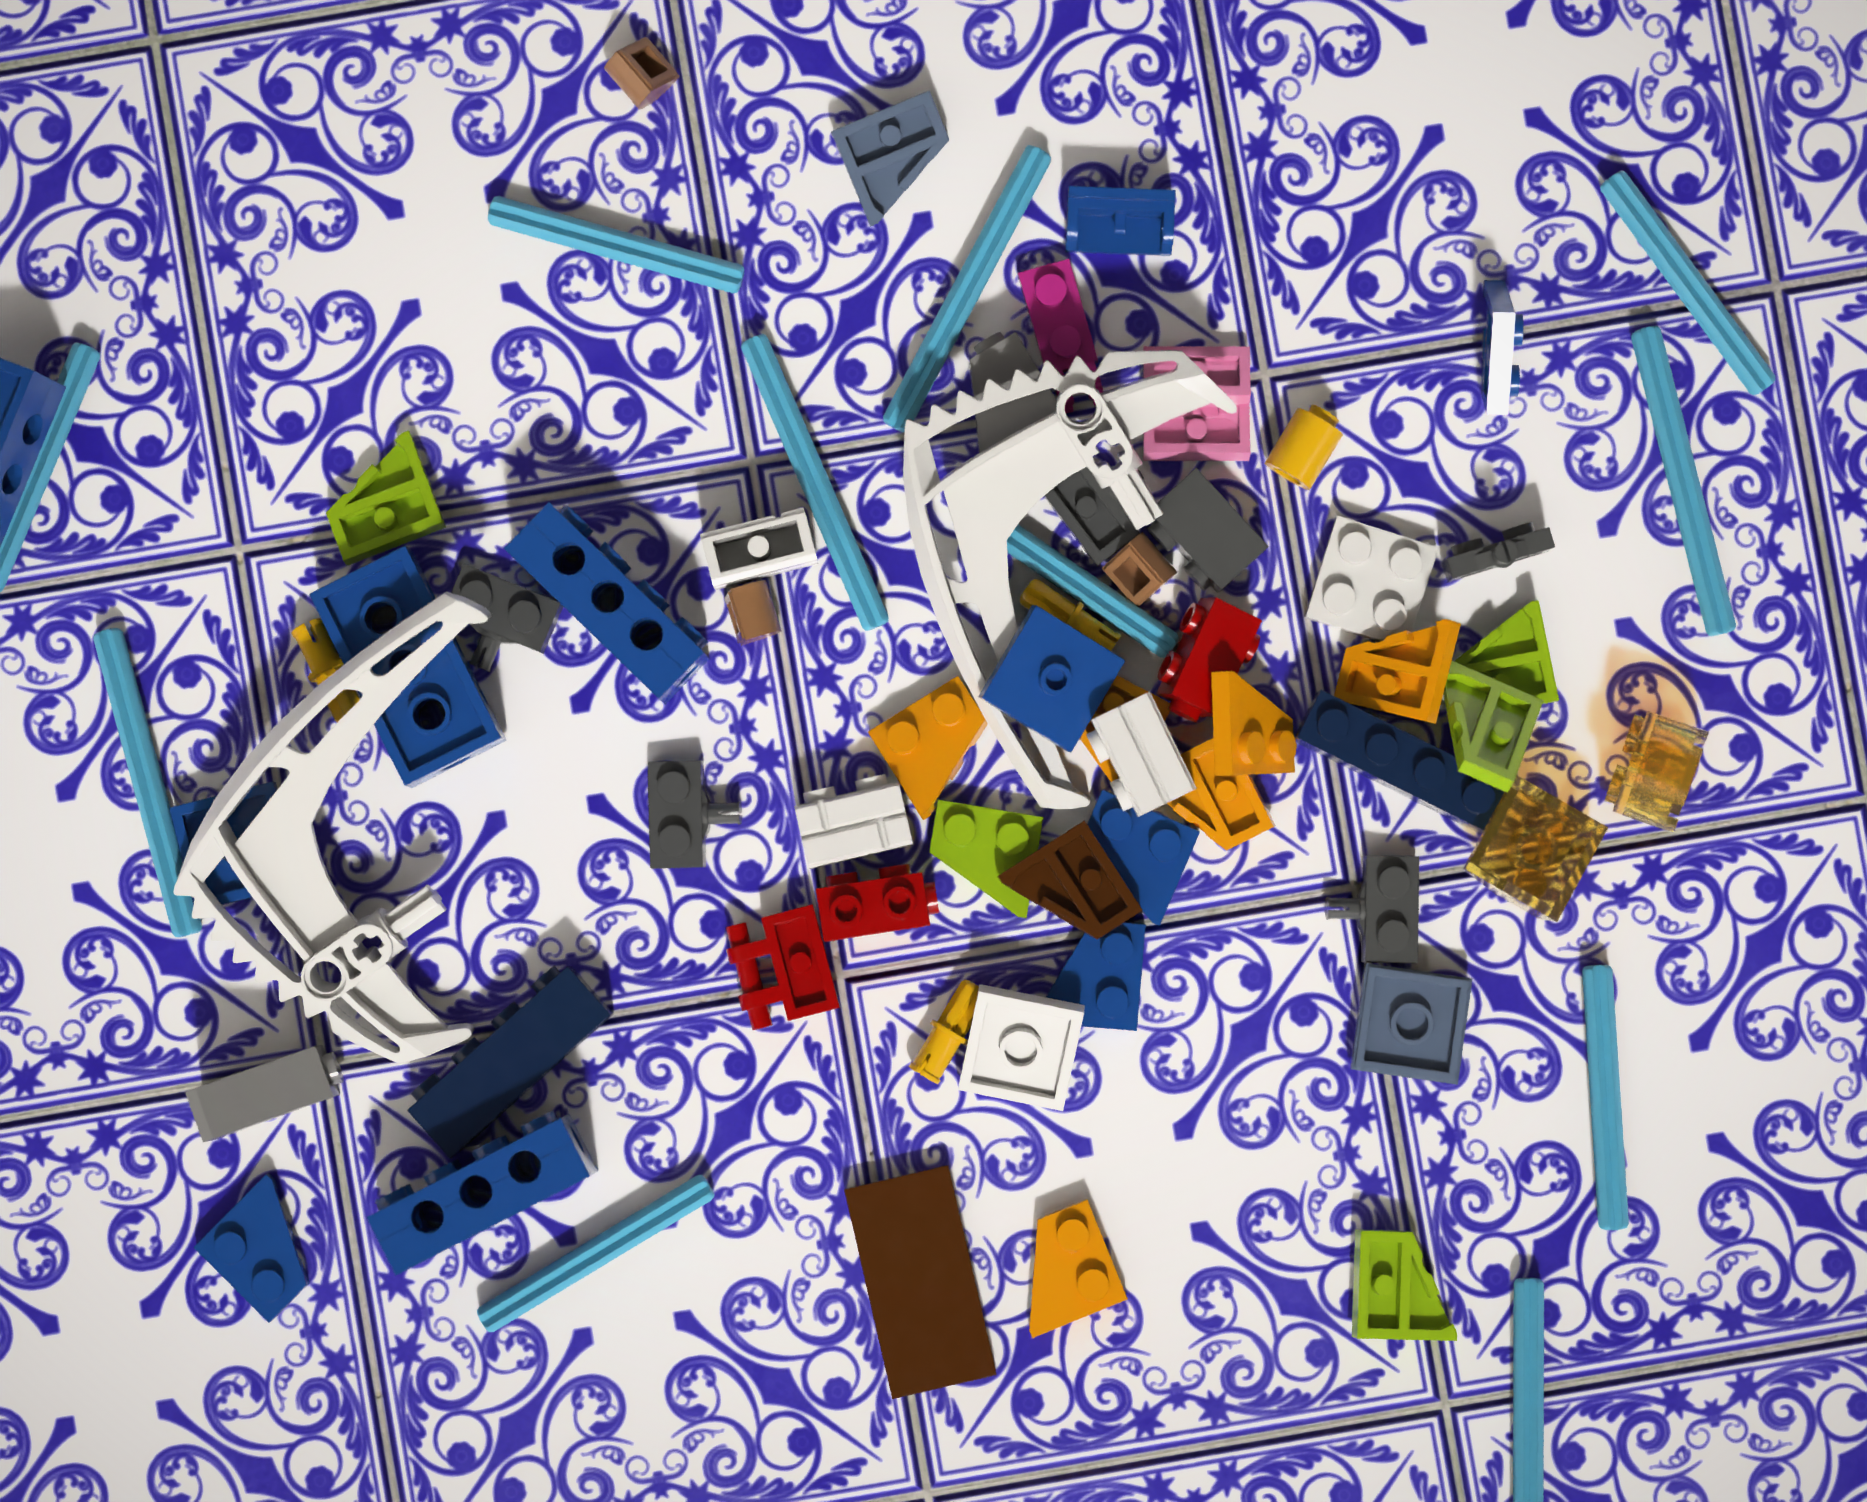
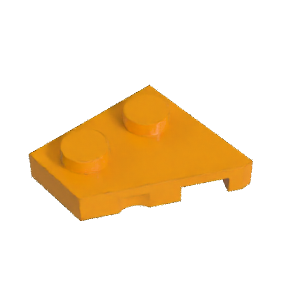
(1400, 673)
(1249, 730)
(1221, 806)
(1071, 1270)

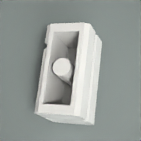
(759, 549)
(1141, 755)
(853, 822)

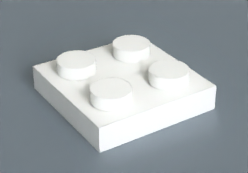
(1370, 580)
(1021, 1047)

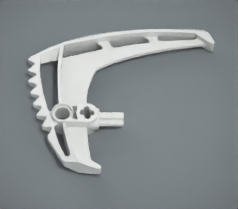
(1007, 479)
(286, 873)

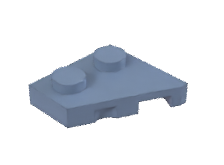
(890, 151)

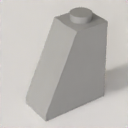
(998, 360)
(264, 1092)

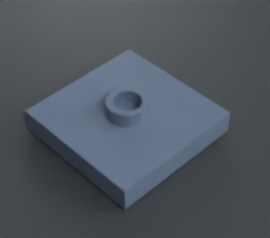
(1411, 1023)

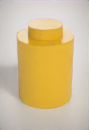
(1305, 446)

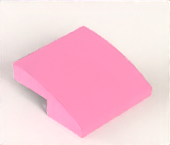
(1207, 431)

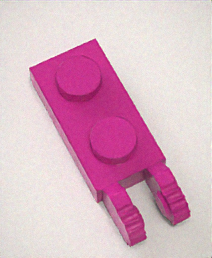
(1058, 319)

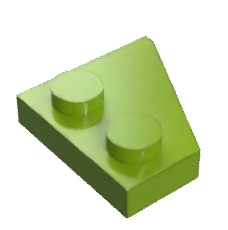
(387, 506)
(1517, 654)
(1488, 725)
(985, 844)
(1394, 1291)

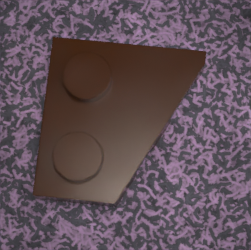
(1075, 883)

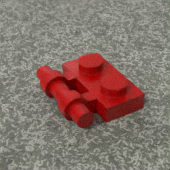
(798, 962)

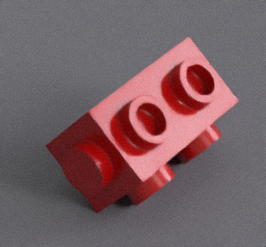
(1214, 640)
(875, 906)

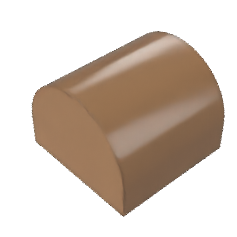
(641, 72)
(1139, 569)
(752, 612)

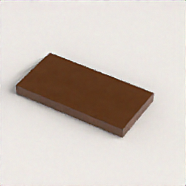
(920, 1281)

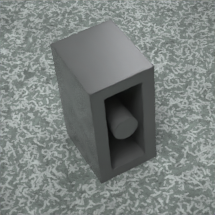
(1206, 533)

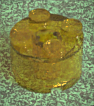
(1658, 770)

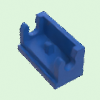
(1120, 221)

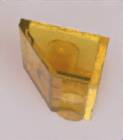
(1534, 850)

